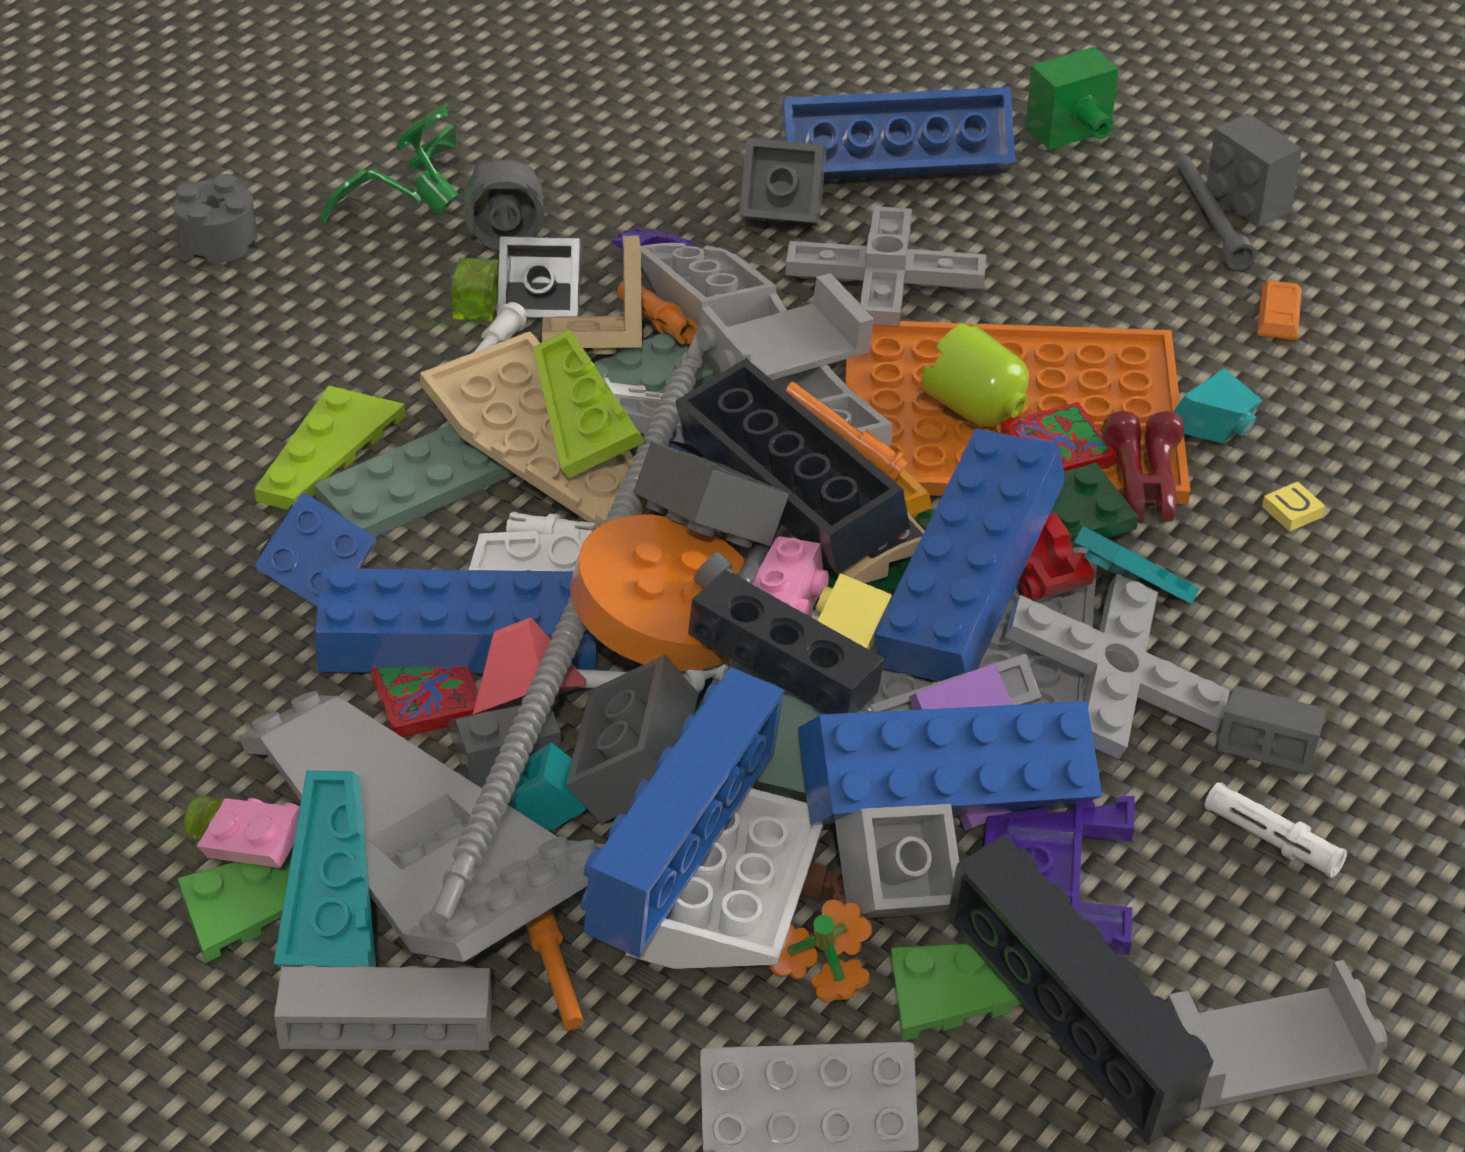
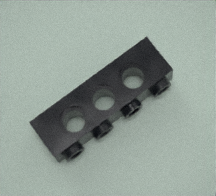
(785, 645)

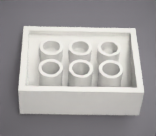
(743, 891)

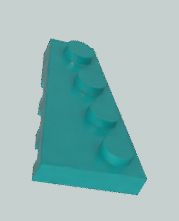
(327, 889)

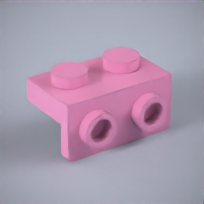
(793, 573)
(251, 832)

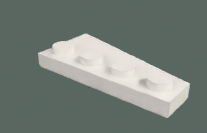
(528, 551)

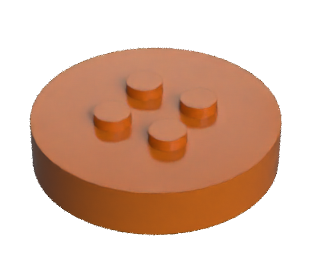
(639, 586)

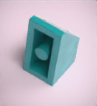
(1218, 408)
(543, 789)

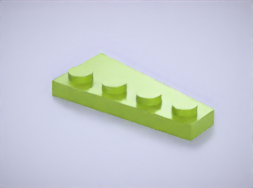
(581, 407)
(326, 441)

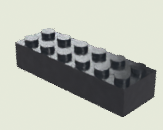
(769, 435)
(1079, 989)

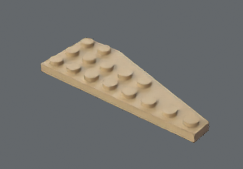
(501, 410)

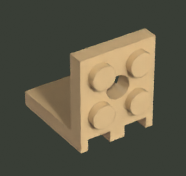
(608, 333)

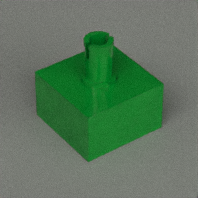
(1071, 98)

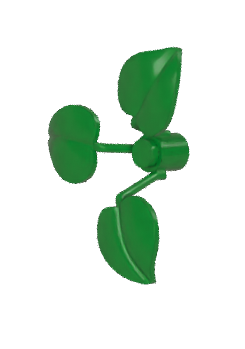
(431, 184)

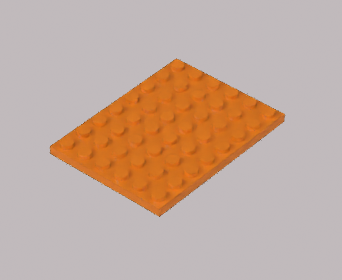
(1066, 365)

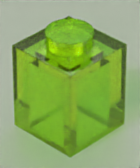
(475, 289)

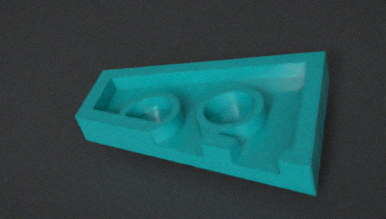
(1132, 566)

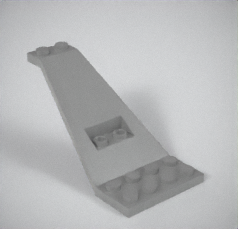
(413, 824)

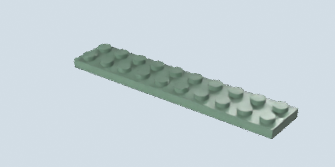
(447, 468)

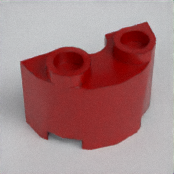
(1054, 565)

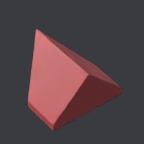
(512, 666)

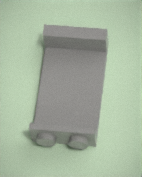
(794, 339)
(1286, 1040)

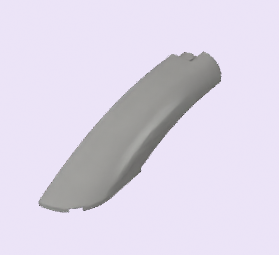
(742, 294)

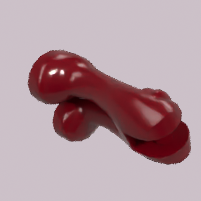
(1161, 437)

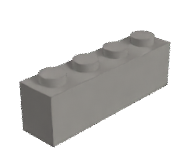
(384, 1008)

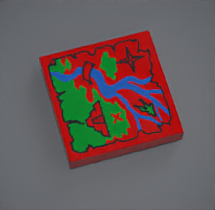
(1070, 428)
(423, 697)

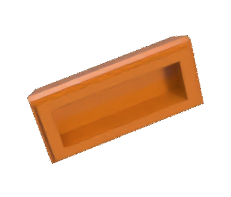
(1279, 310)

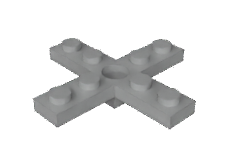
(886, 264)
(1117, 663)

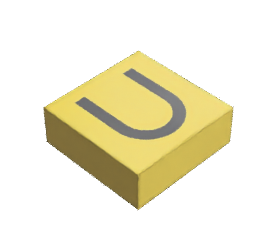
(1293, 506)

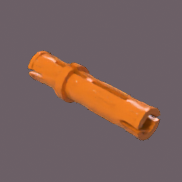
(665, 316)

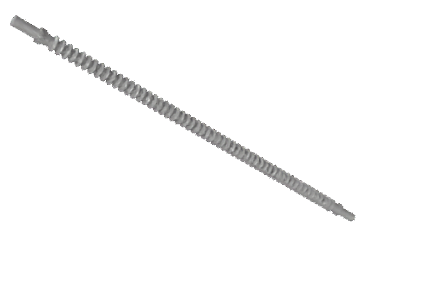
(551, 669)

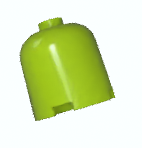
(977, 377)

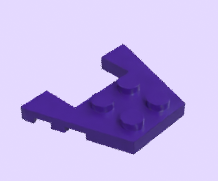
(1056, 847)

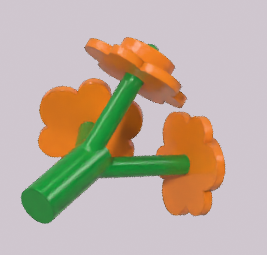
(835, 931)

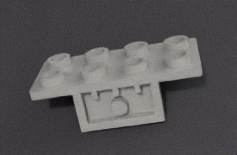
(809, 1098)

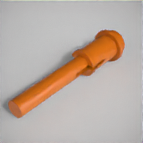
(865, 443)
(546, 938)

